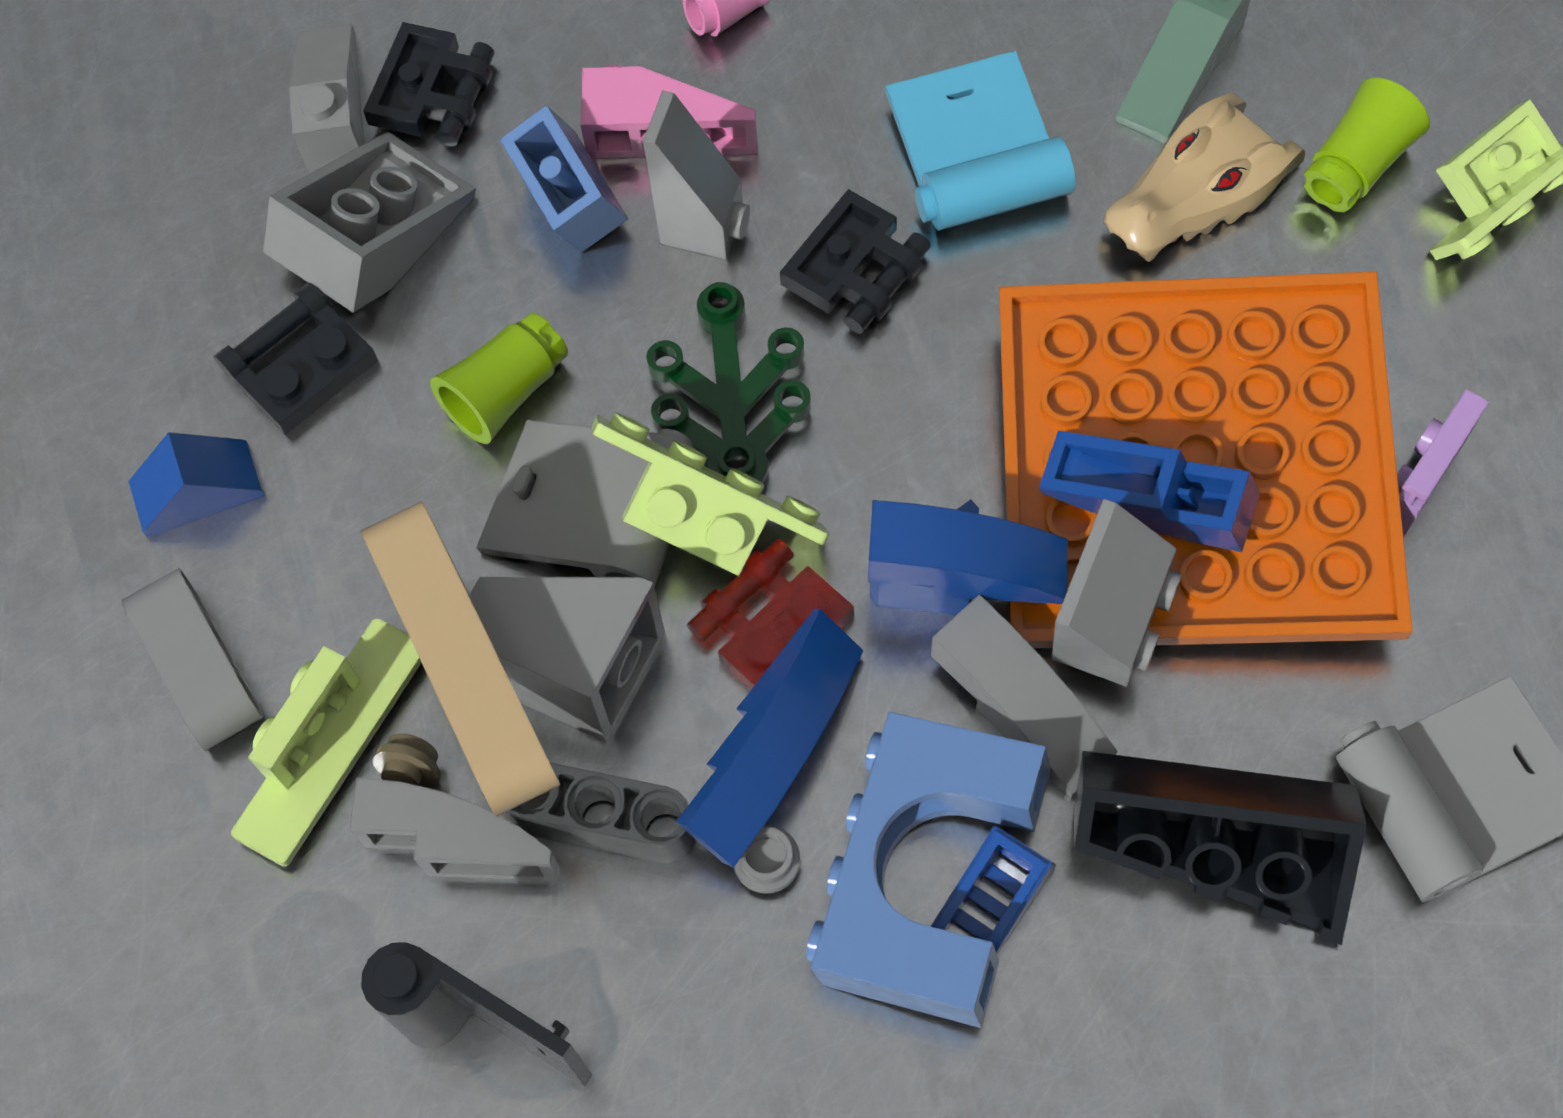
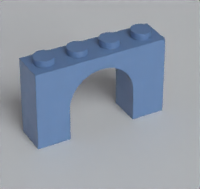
(914, 776)

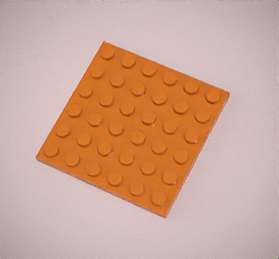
(1236, 377)

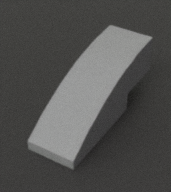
(1018, 690)
(446, 833)

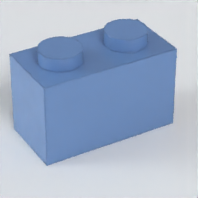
(563, 179)

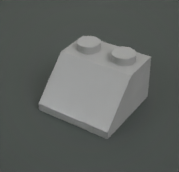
(1114, 597)

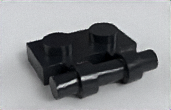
(412, 81)
(841, 249)

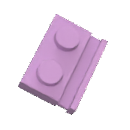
(1439, 449)

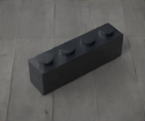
(1228, 832)

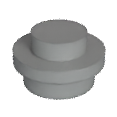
(769, 861)

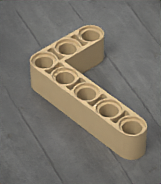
(460, 660)

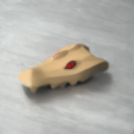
(1204, 174)

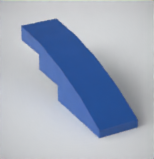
(773, 739)

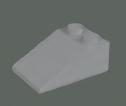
(363, 219)

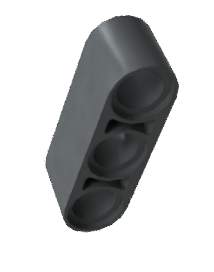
(620, 833)

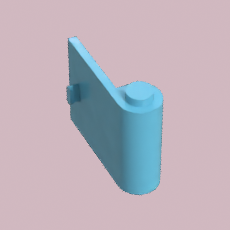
(978, 142)

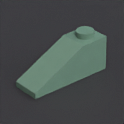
(1180, 64)

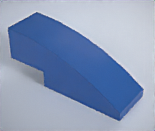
(1154, 486)
(965, 554)

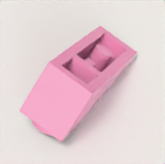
(622, 100)

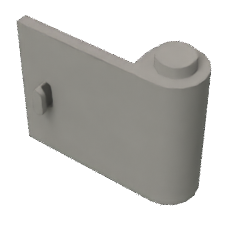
(568, 503)
(1460, 786)

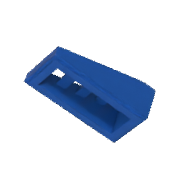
(982, 865)

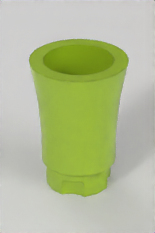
(1366, 141)
(499, 376)

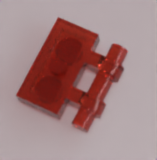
(760, 640)

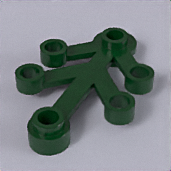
(730, 397)

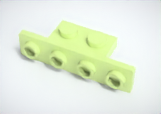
(1498, 177)
(698, 507)
(320, 736)

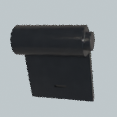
(434, 1001)

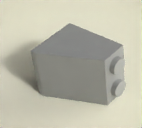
(572, 642)

